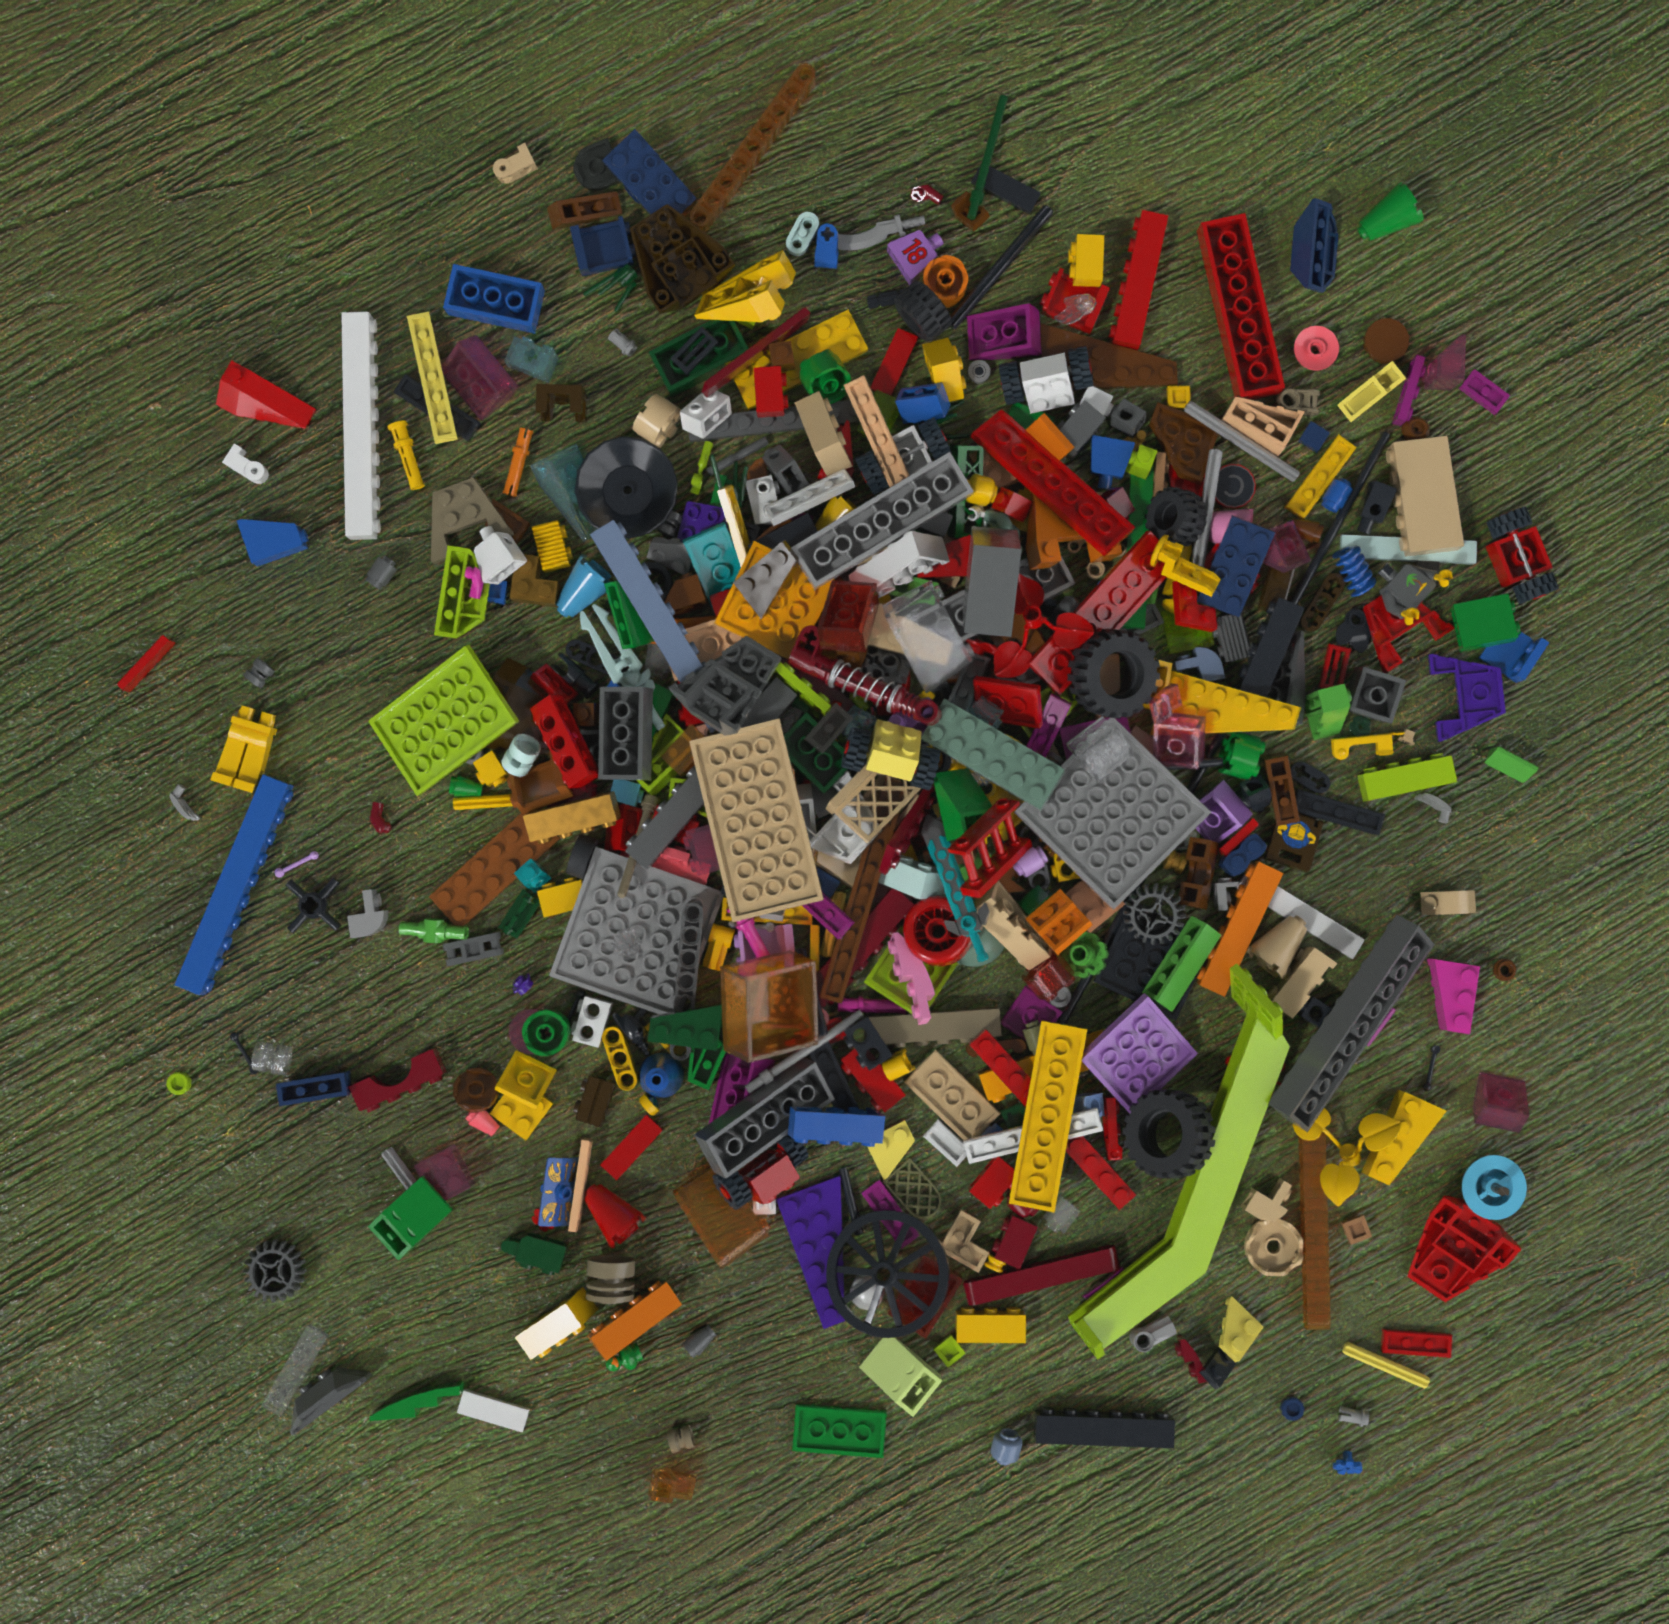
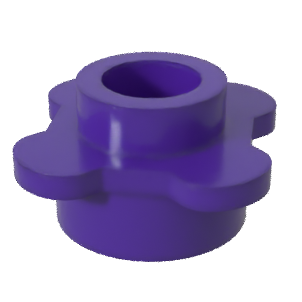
(522, 984)

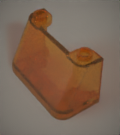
(722, 1229)

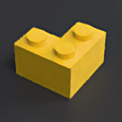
(1086, 260)
(945, 367)

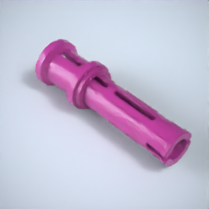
(752, 936)

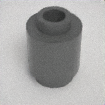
(381, 572)

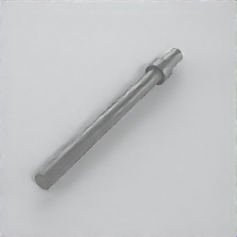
(767, 1076)

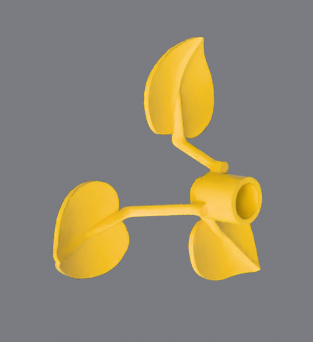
(1342, 1181)

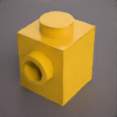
(490, 770)

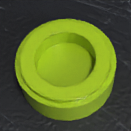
(179, 1083)

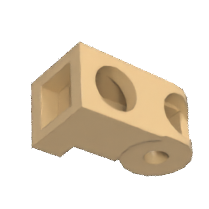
(515, 166)

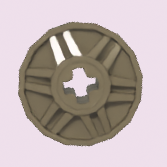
(610, 1282)

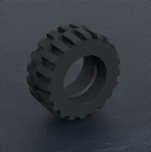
(1140, 673)
(1142, 1127)

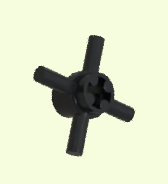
(304, 905)

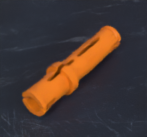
(520, 452)

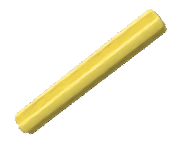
(1386, 1365)

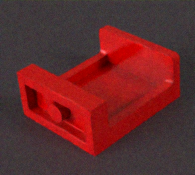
(1062, 288)

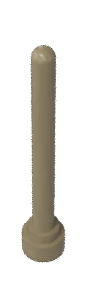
(649, 805)

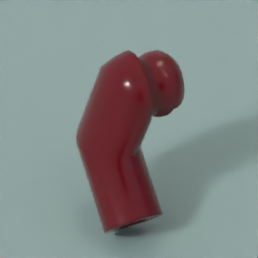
(926, 192)

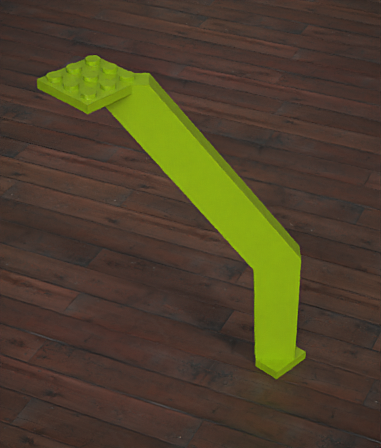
(1209, 1192)

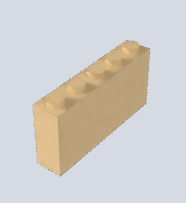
(1425, 496)

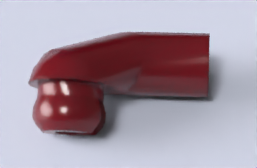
(377, 820)

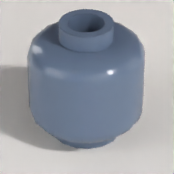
(1006, 1446)

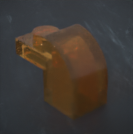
(669, 1485)

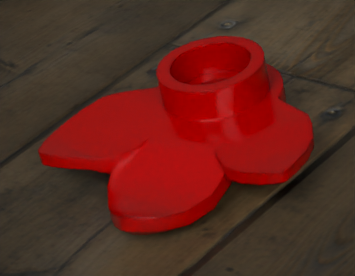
(980, 647)

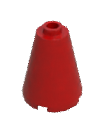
(612, 1214)

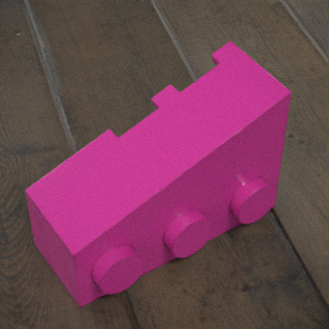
(1454, 994)

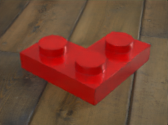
(1188, 612)

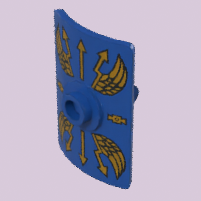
(557, 1191)

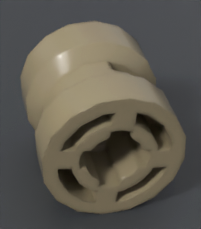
(680, 1439)

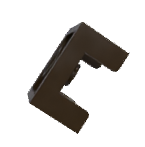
(561, 394)

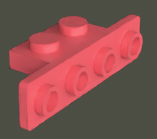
(677, 862)

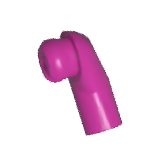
(477, 582)

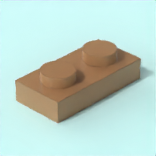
(1161, 467)

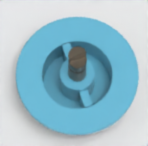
(1494, 1187)

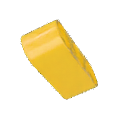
(620, 1069)

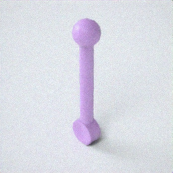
(279, 872)

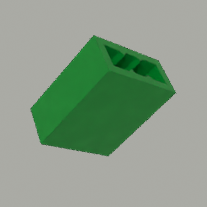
(1485, 622)

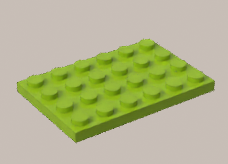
(443, 720)

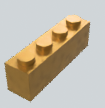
(572, 816)

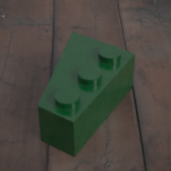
(688, 1028)

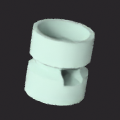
(521, 755)

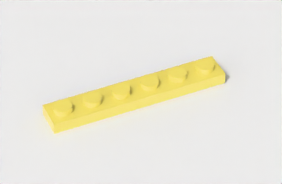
(432, 377)

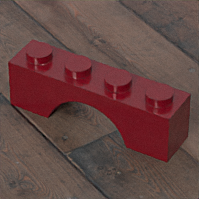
(372, 1091)

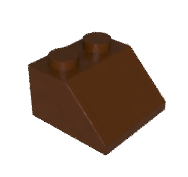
(686, 595)

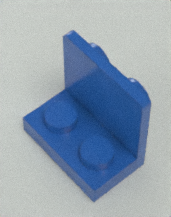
(1515, 658)

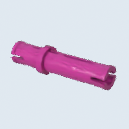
(869, 1005)

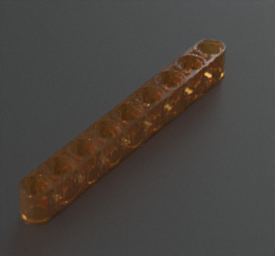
(756, 138)
(1314, 1235)

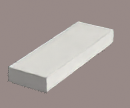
(493, 1410)

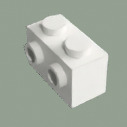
(705, 414)
(762, 493)

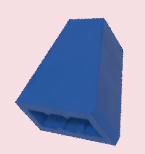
(271, 540)

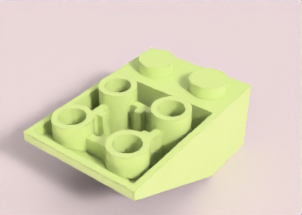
(901, 1374)

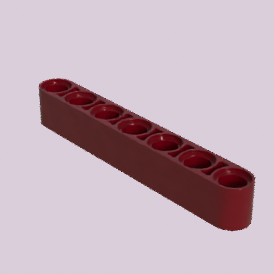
(1041, 1275)

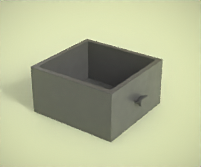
(991, 581)

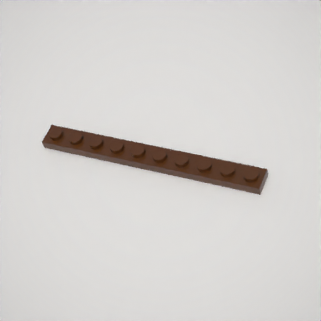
(860, 902)

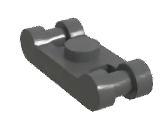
(473, 949)

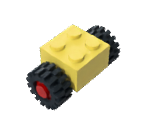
(892, 752)

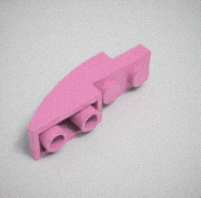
(912, 969)

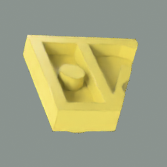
(896, 1142)
(1238, 1330)

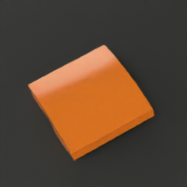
(1050, 437)
(1059, 921)

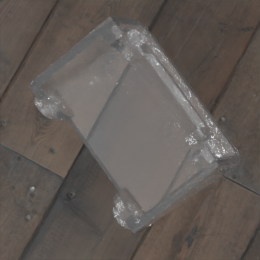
(927, 635)

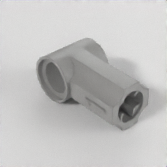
(1155, 1332)

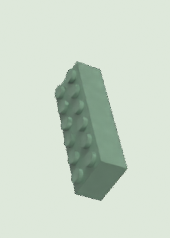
(994, 755)

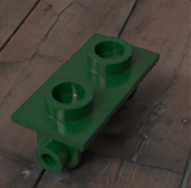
(519, 914)

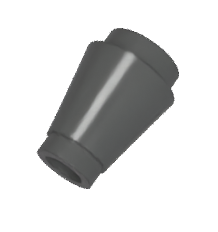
(698, 1341)

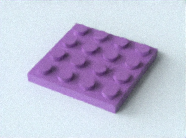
(1137, 1052)

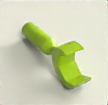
(697, 479)

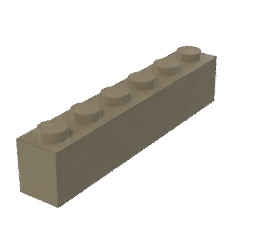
(941, 1027)

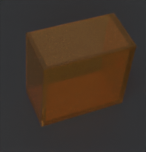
(769, 1005)

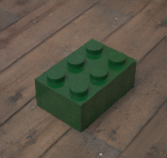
(816, 768)

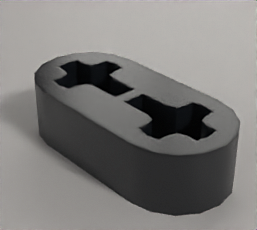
(1312, 773)

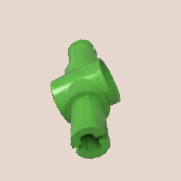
(433, 930)

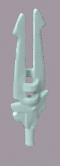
(632, 676)

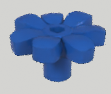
(1347, 1464)

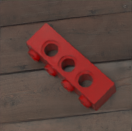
(555, 709)

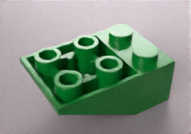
(959, 801)
(410, 1218)

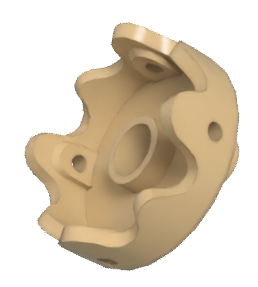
(1288, 1253)

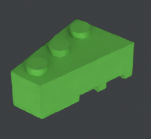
(1327, 710)

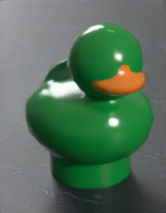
(627, 1357)

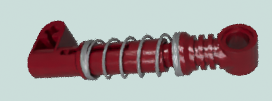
(838, 674)

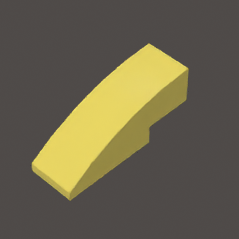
(1371, 391)

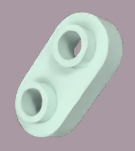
(802, 234)

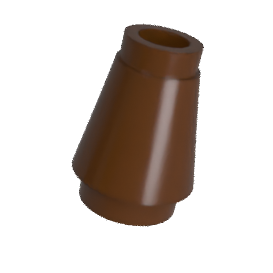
(1309, 530)

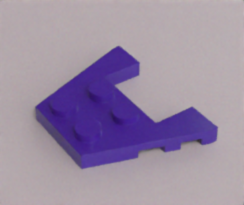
(1477, 692)

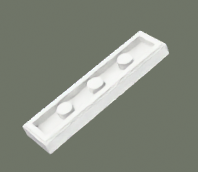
(809, 497)

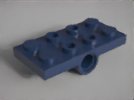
(647, 175)
(1237, 564)

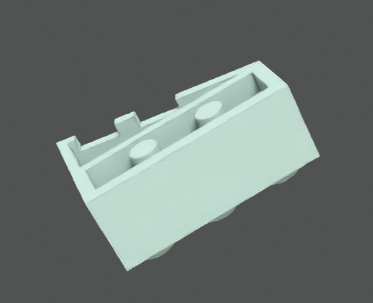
(914, 879)

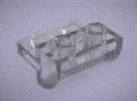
(1100, 748)

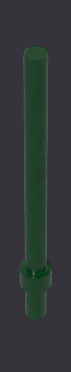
(977, 194)

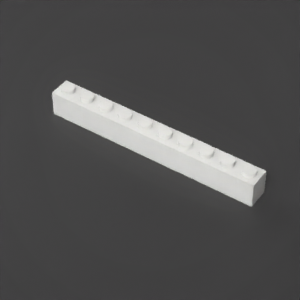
(359, 425)

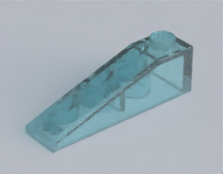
(557, 479)

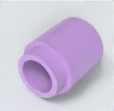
(1030, 862)

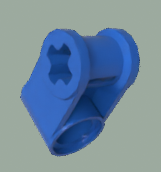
(826, 251)

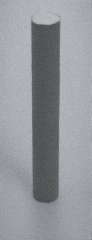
(744, 452)

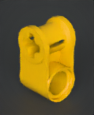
(897, 1065)

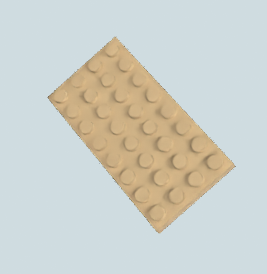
(756, 820)

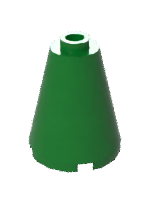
(1391, 214)

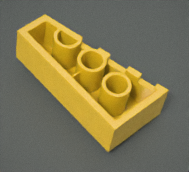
(1416, 1121)

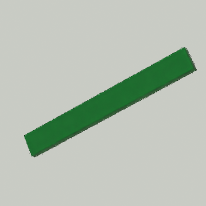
(1140, 495)

